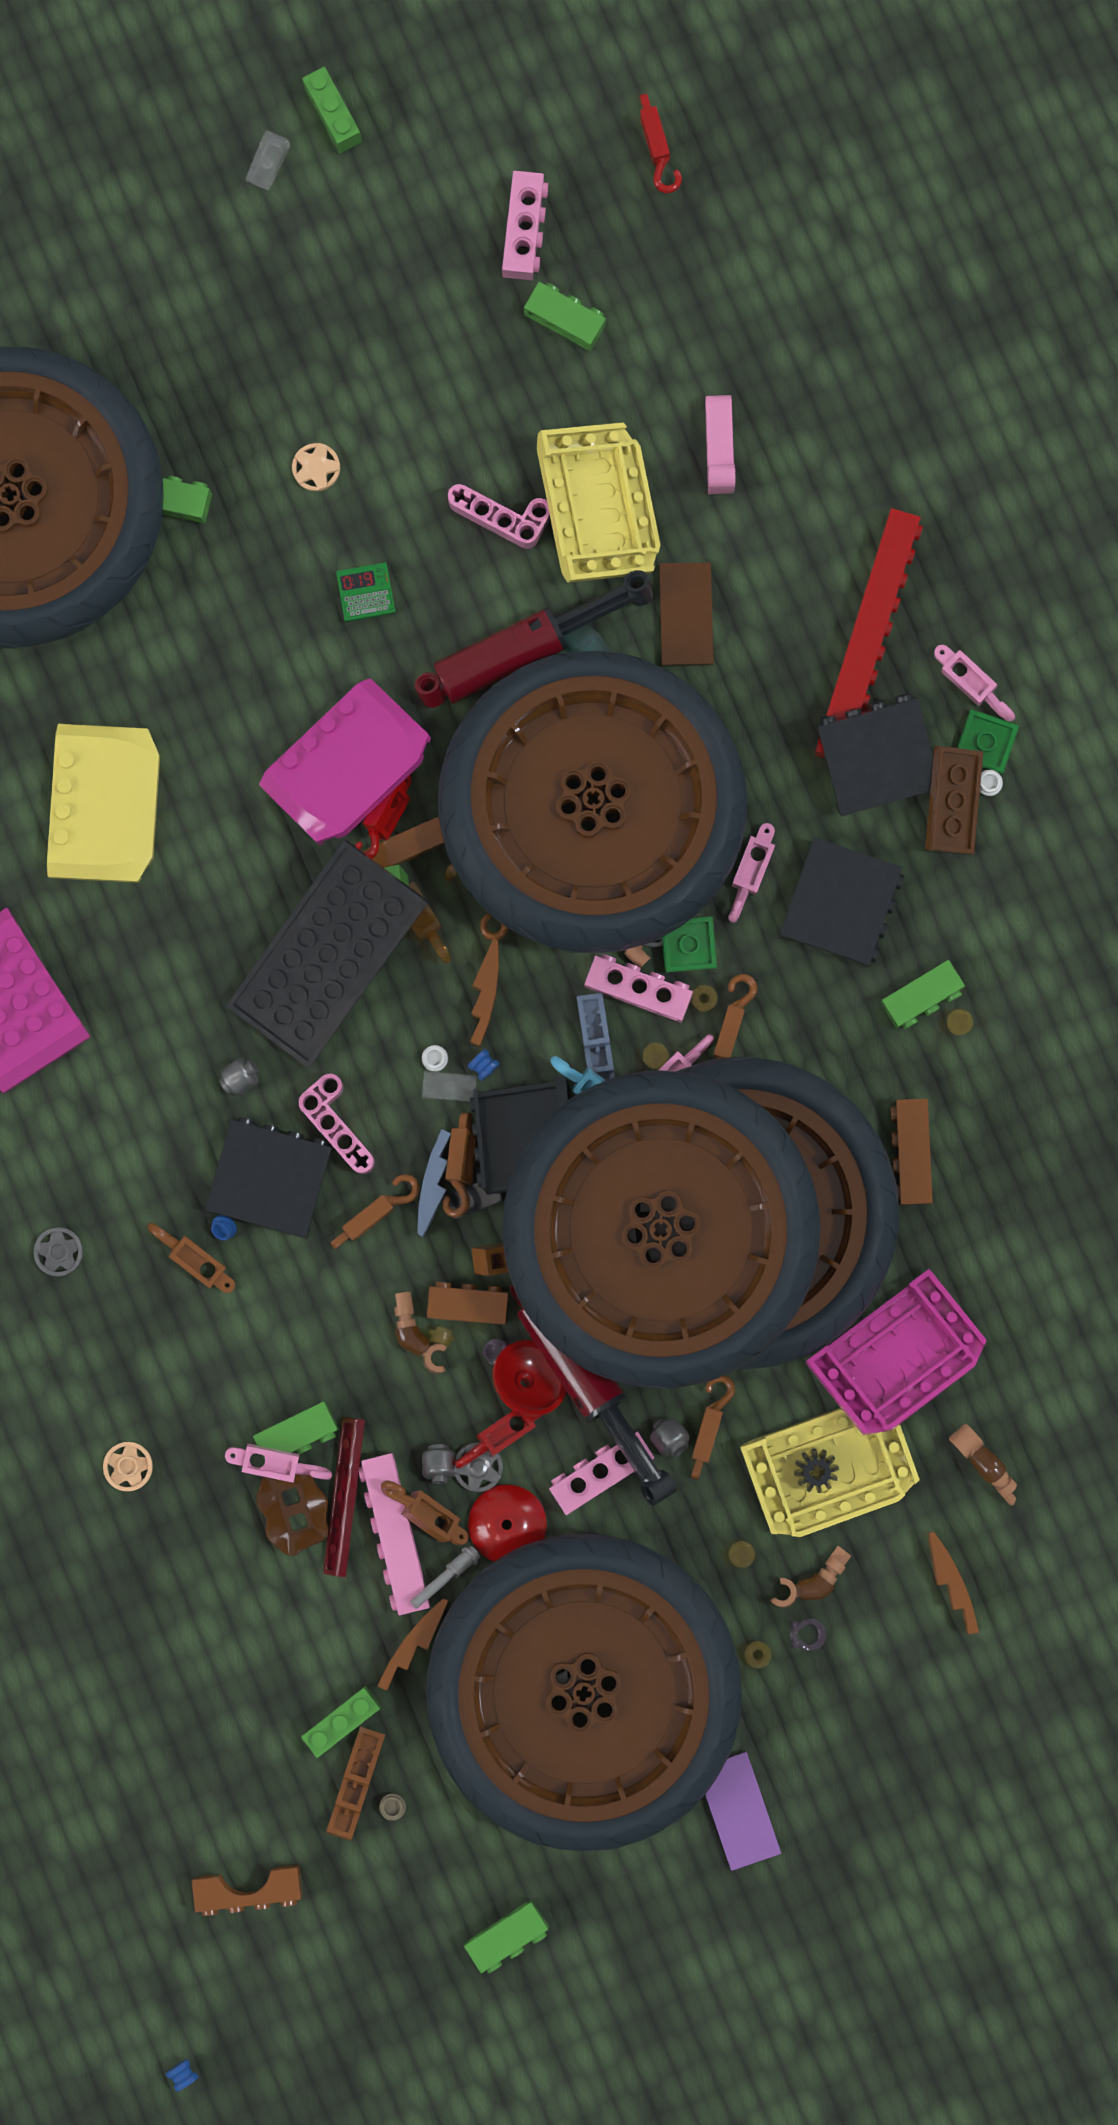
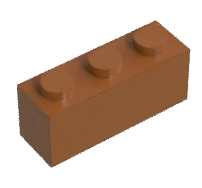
(467, 1304)

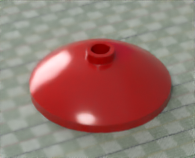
(526, 1363)
(502, 1504)

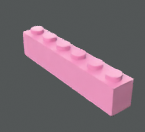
(395, 1535)

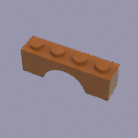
(213, 1893)

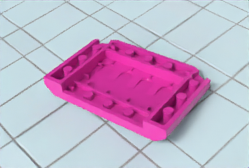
(346, 763)
(899, 1356)

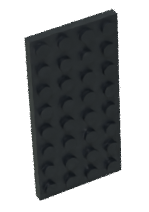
(327, 953)

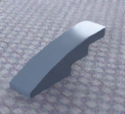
(595, 1035)
(431, 1193)

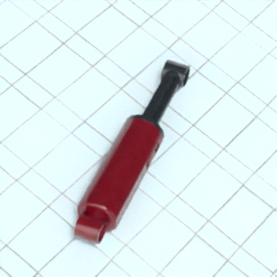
(521, 644)
(599, 1398)

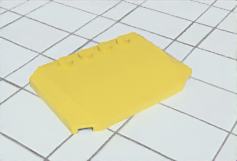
(598, 501)
(102, 803)
(871, 1473)

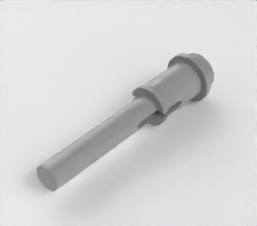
(454, 1569)

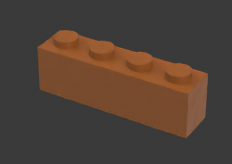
(913, 1151)

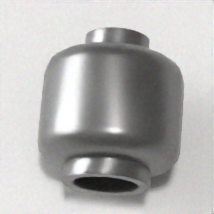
(239, 1076)
(669, 1437)
(438, 1463)

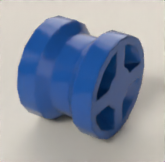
(483, 1065)
(182, 2075)

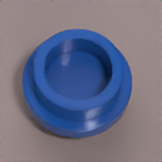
(223, 1227)

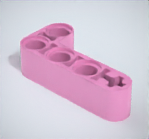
(719, 444)
(497, 511)
(340, 1129)

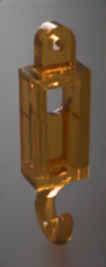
(426, 926)

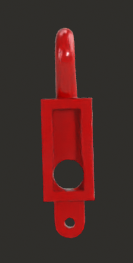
(657, 144)
(385, 816)
(496, 1438)

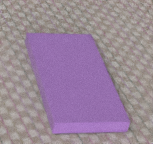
(741, 1814)

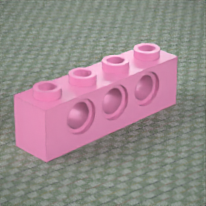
(524, 185)
(673, 1009)
(571, 1500)

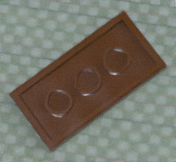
(686, 614)
(954, 800)

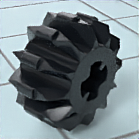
(808, 1465)

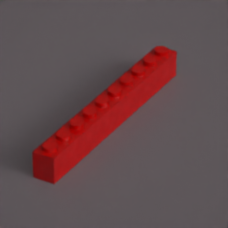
(874, 615)

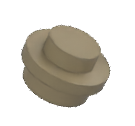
(392, 1806)

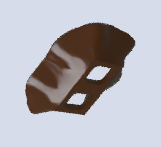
(277, 1514)

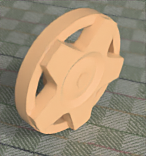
(316, 467)
(128, 1466)

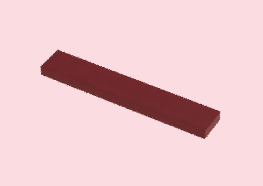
(344, 1496)

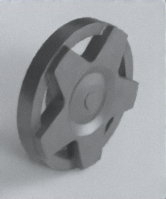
(58, 1251)
(479, 1470)

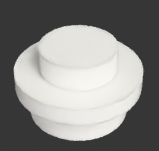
(990, 783)
(434, 1058)

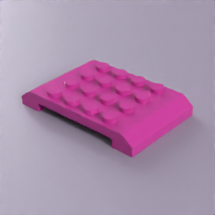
(34, 1014)

